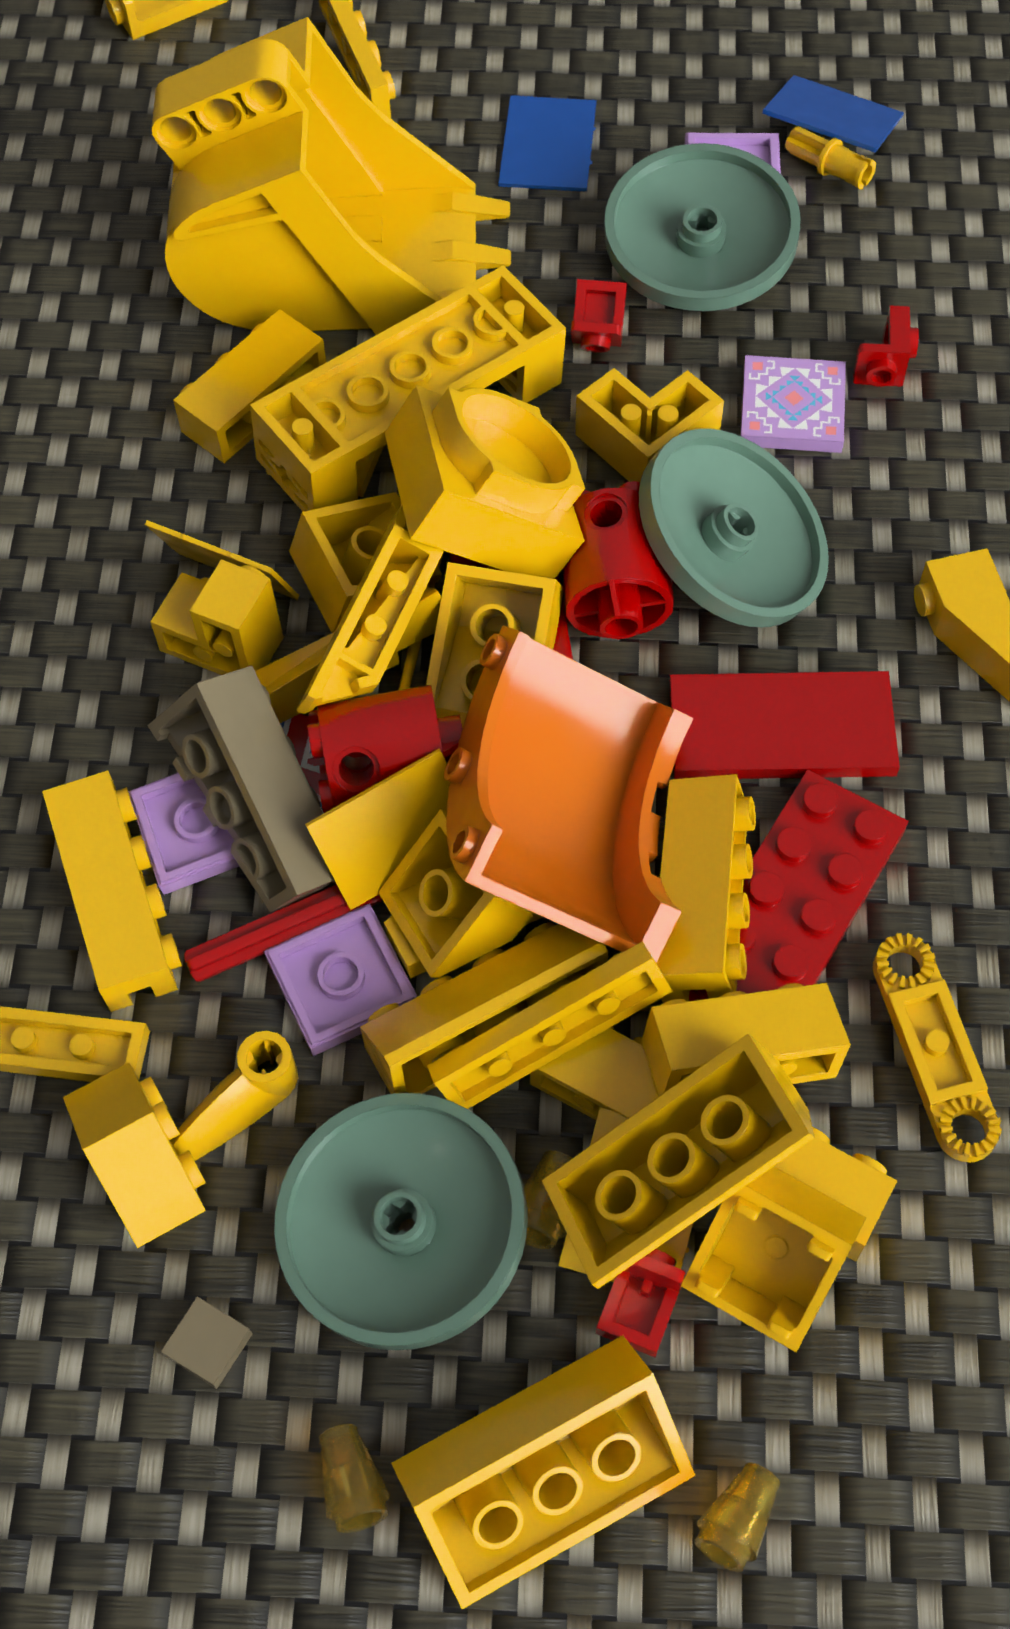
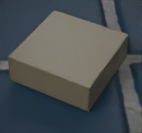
(206, 1342)

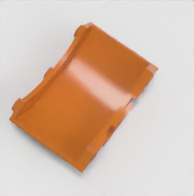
(561, 793)

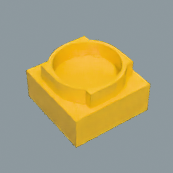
(486, 480)

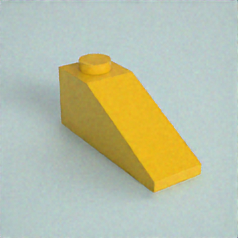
(969, 613)

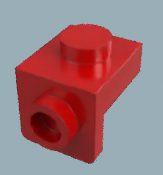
(598, 314)
(888, 362)
(642, 1302)

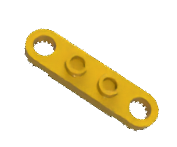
(936, 1048)

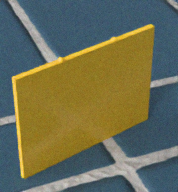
(211, 556)
(378, 827)

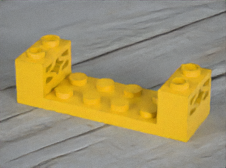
(339, 412)

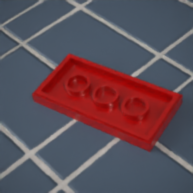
(786, 724)

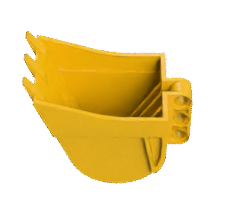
(308, 194)

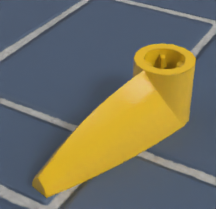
(240, 1096)

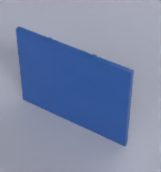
(833, 113)
(548, 143)

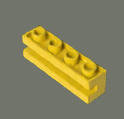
(704, 878)
(110, 891)

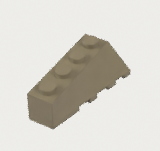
(250, 782)

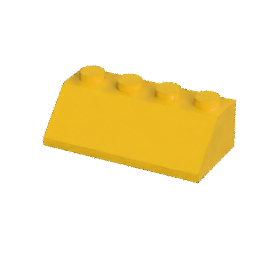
(463, 1007)
(678, 1158)
(544, 1470)

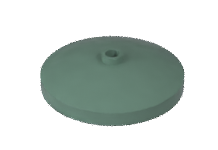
(702, 227)
(733, 528)
(356, 1187)

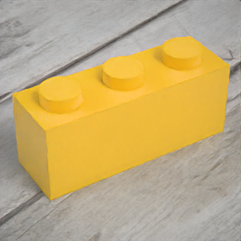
(217, 405)
(791, 1023)

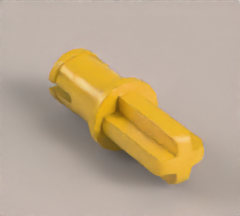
(831, 157)

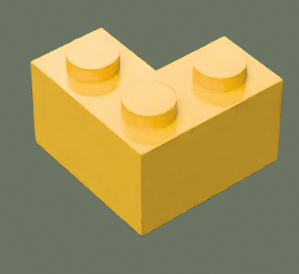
(631, 427)
(220, 619)
(128, 1144)

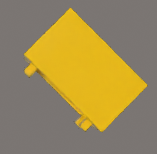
(774, 1255)

